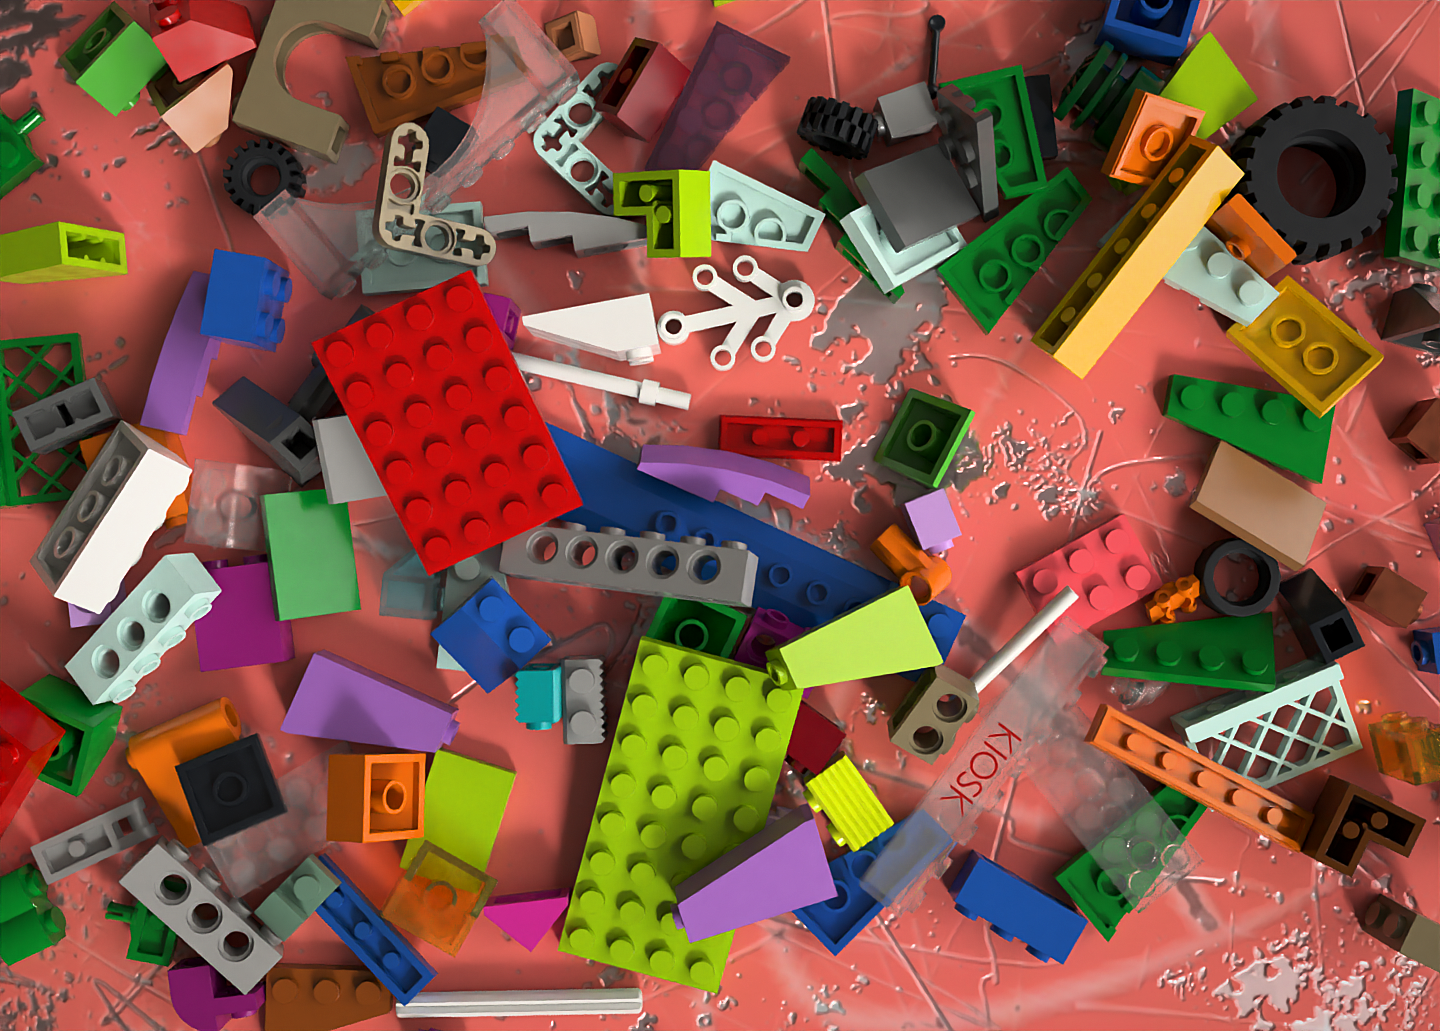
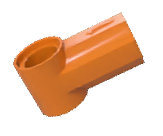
(922, 573)

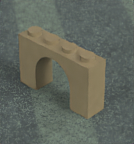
(266, 104)

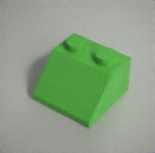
(114, 60)

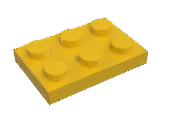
(1306, 348)

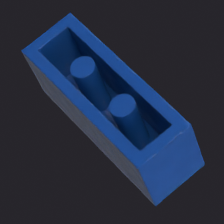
(1016, 908)

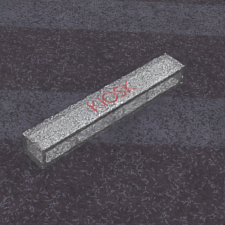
(983, 765)

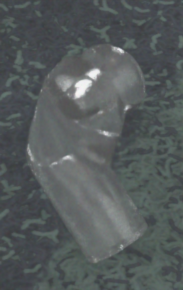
(1137, 692)

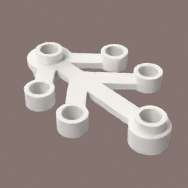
(743, 311)

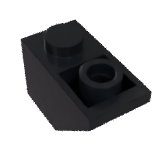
(1318, 618)

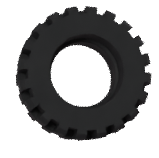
(1350, 149)

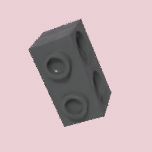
(67, 416)

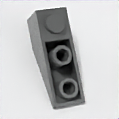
(272, 428)

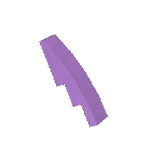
(181, 364)
(709, 470)

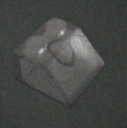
(227, 504)

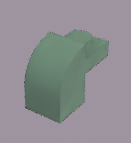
(297, 897)

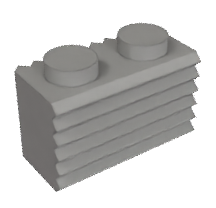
(584, 699)

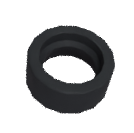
(1267, 584)

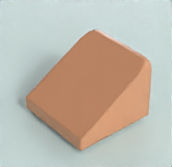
(574, 35)

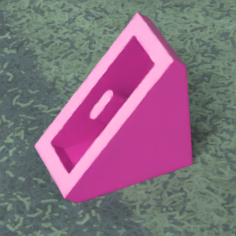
(527, 914)

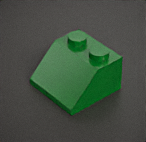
(87, 735)

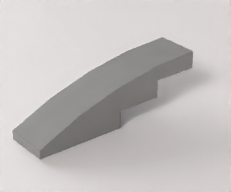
(587, 232)

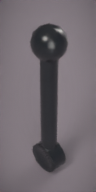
(935, 25)

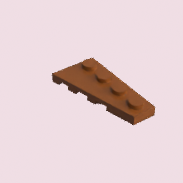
(412, 84)

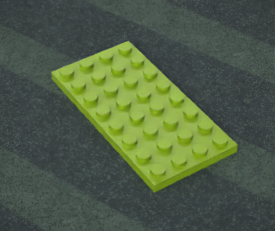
(679, 791)

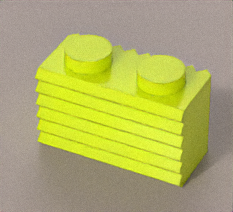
(848, 803)

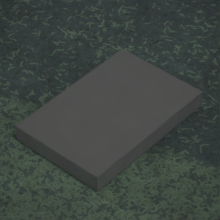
(917, 197)

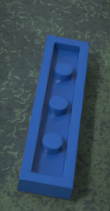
(374, 938)

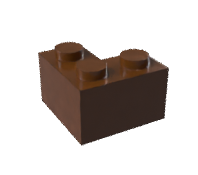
(1351, 818)

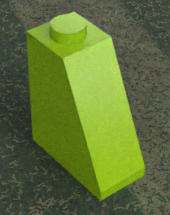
(61, 253)

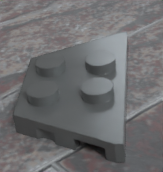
(970, 145)

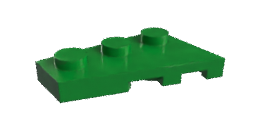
(1015, 137)

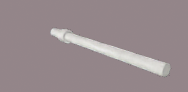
(648, 391)

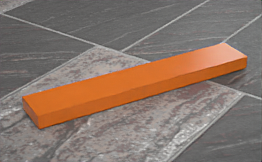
(1199, 778)

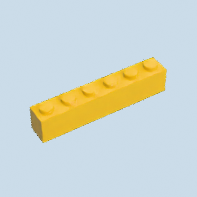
(1138, 255)

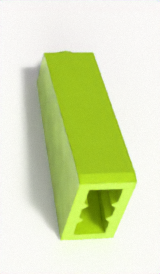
(1207, 82)
(861, 643)

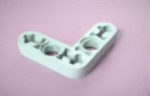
(572, 148)

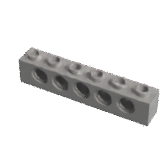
(731, 585)

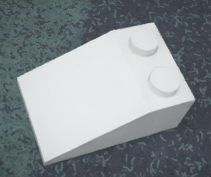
(608, 328)

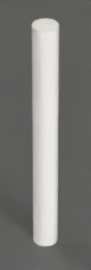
(1023, 638)

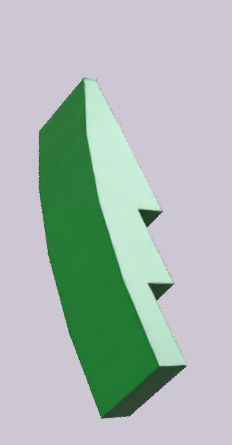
(836, 205)

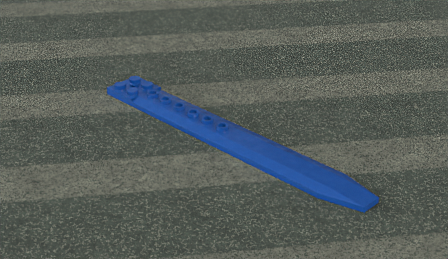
(790, 572)

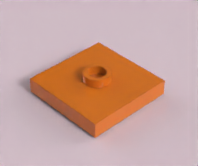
(1149, 137)
(1250, 237)

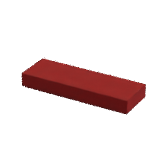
(781, 437)

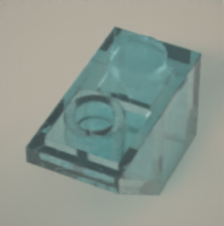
(410, 591)

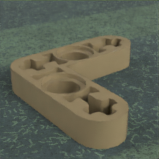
(407, 210)

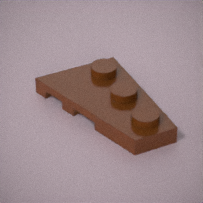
(322, 996)

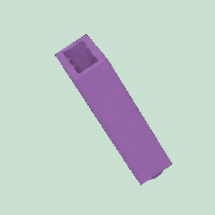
(363, 706)
(757, 880)

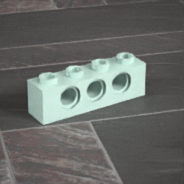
(143, 628)

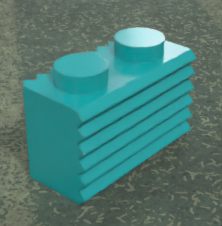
(539, 695)

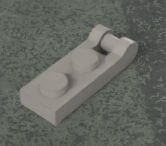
(92, 841)

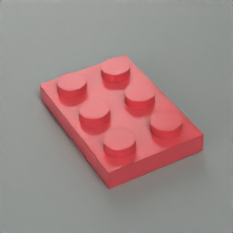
(1100, 566)

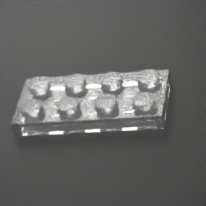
(282, 842)

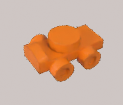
(1172, 596)

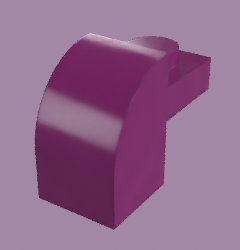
(205, 1000)

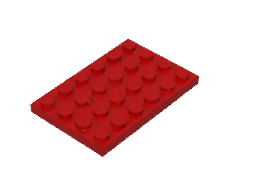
(448, 422)

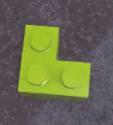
(674, 208)

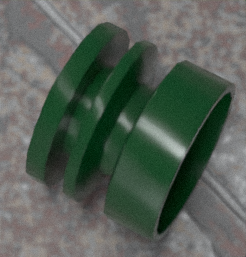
(1103, 94)

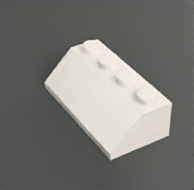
(110, 518)

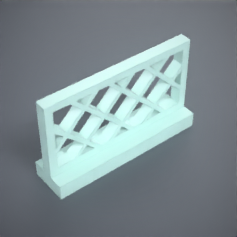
(1239, 706)

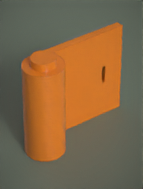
(175, 742)

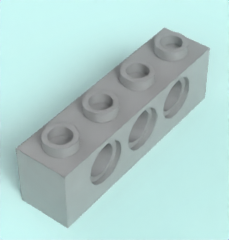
(239, 965)

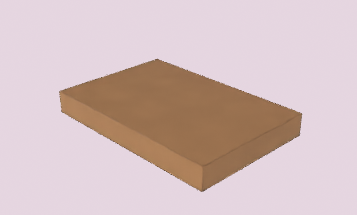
(1258, 505)

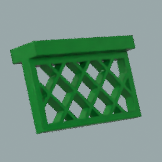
(9, 473)

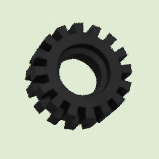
(837, 127)
(248, 161)

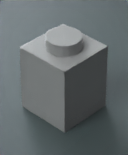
(904, 114)

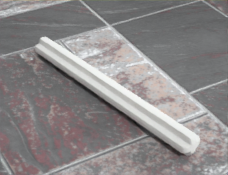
(522, 1003)

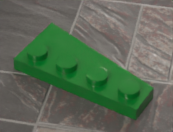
(1005, 257)
(1254, 422)
(1091, 886)

